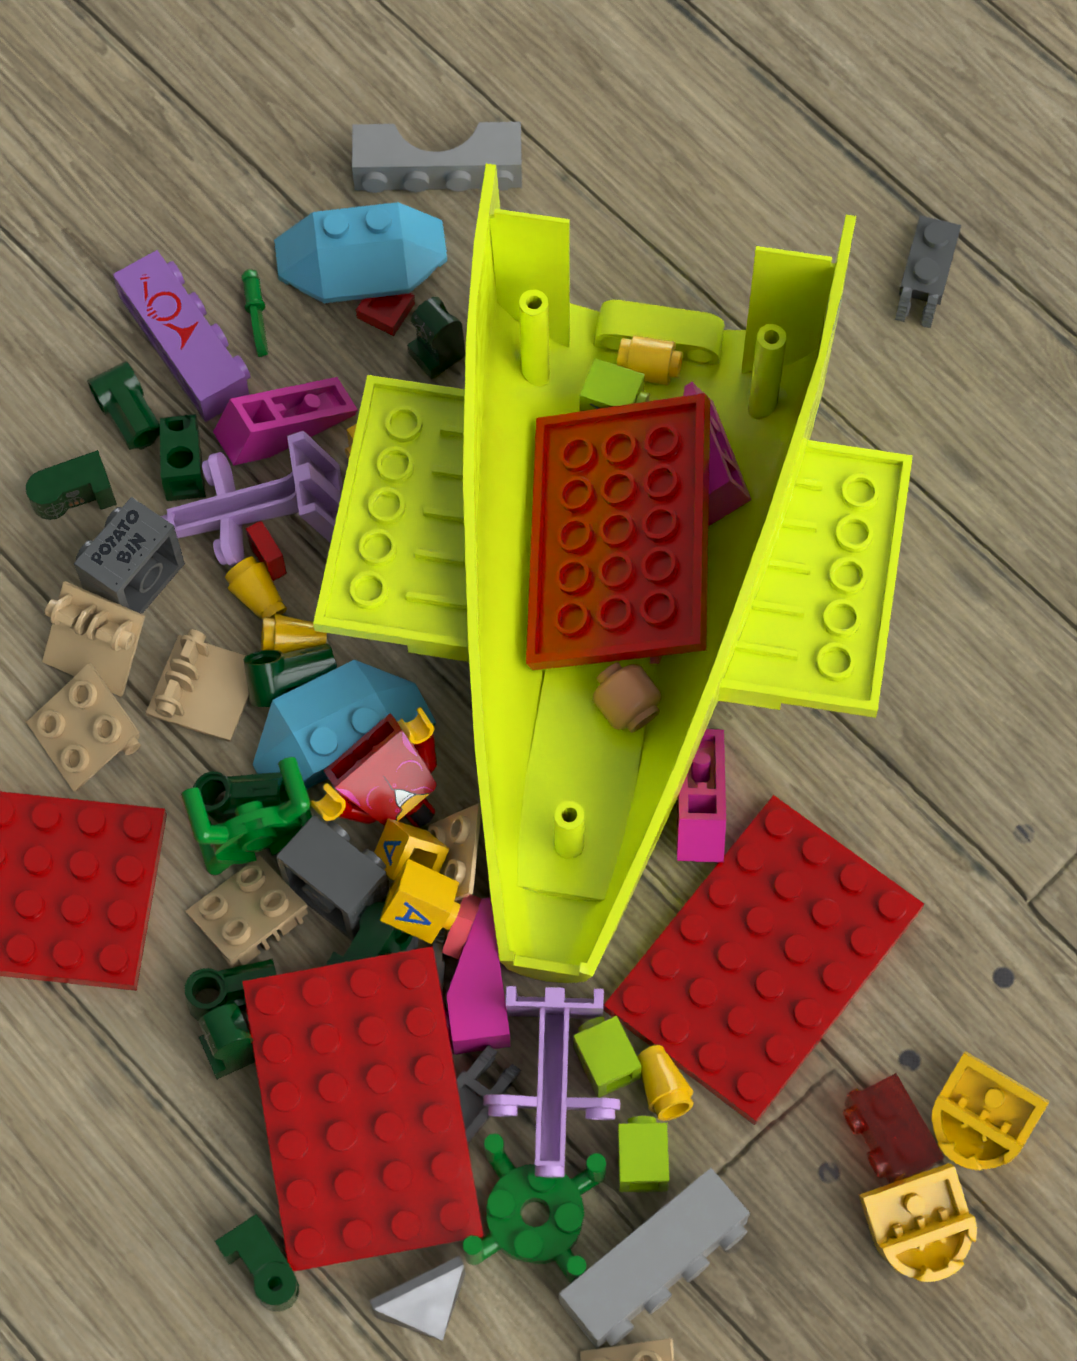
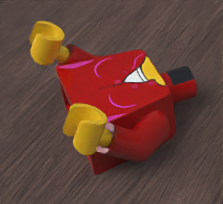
(384, 775)

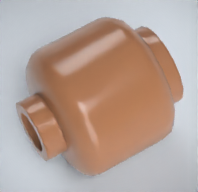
(627, 697)

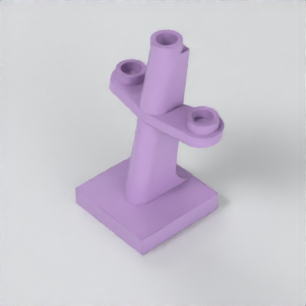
(310, 490)
(552, 1075)

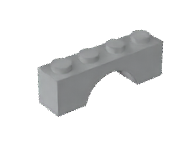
(389, 162)

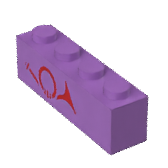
(181, 334)

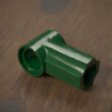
(122, 398)
(276, 673)
(240, 789)
(226, 982)

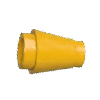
(255, 588)
(289, 634)
(664, 1085)

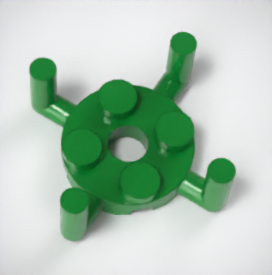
(253, 827)
(516, 1190)

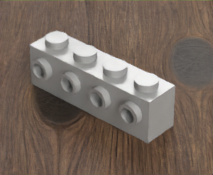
(654, 1259)

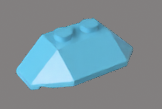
(360, 252)
(331, 715)

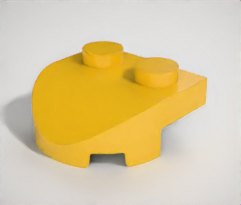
(984, 1115)
(921, 1223)

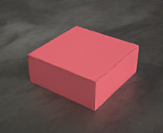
(461, 927)

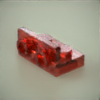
(892, 1129)

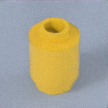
(651, 357)

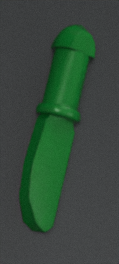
(255, 306)

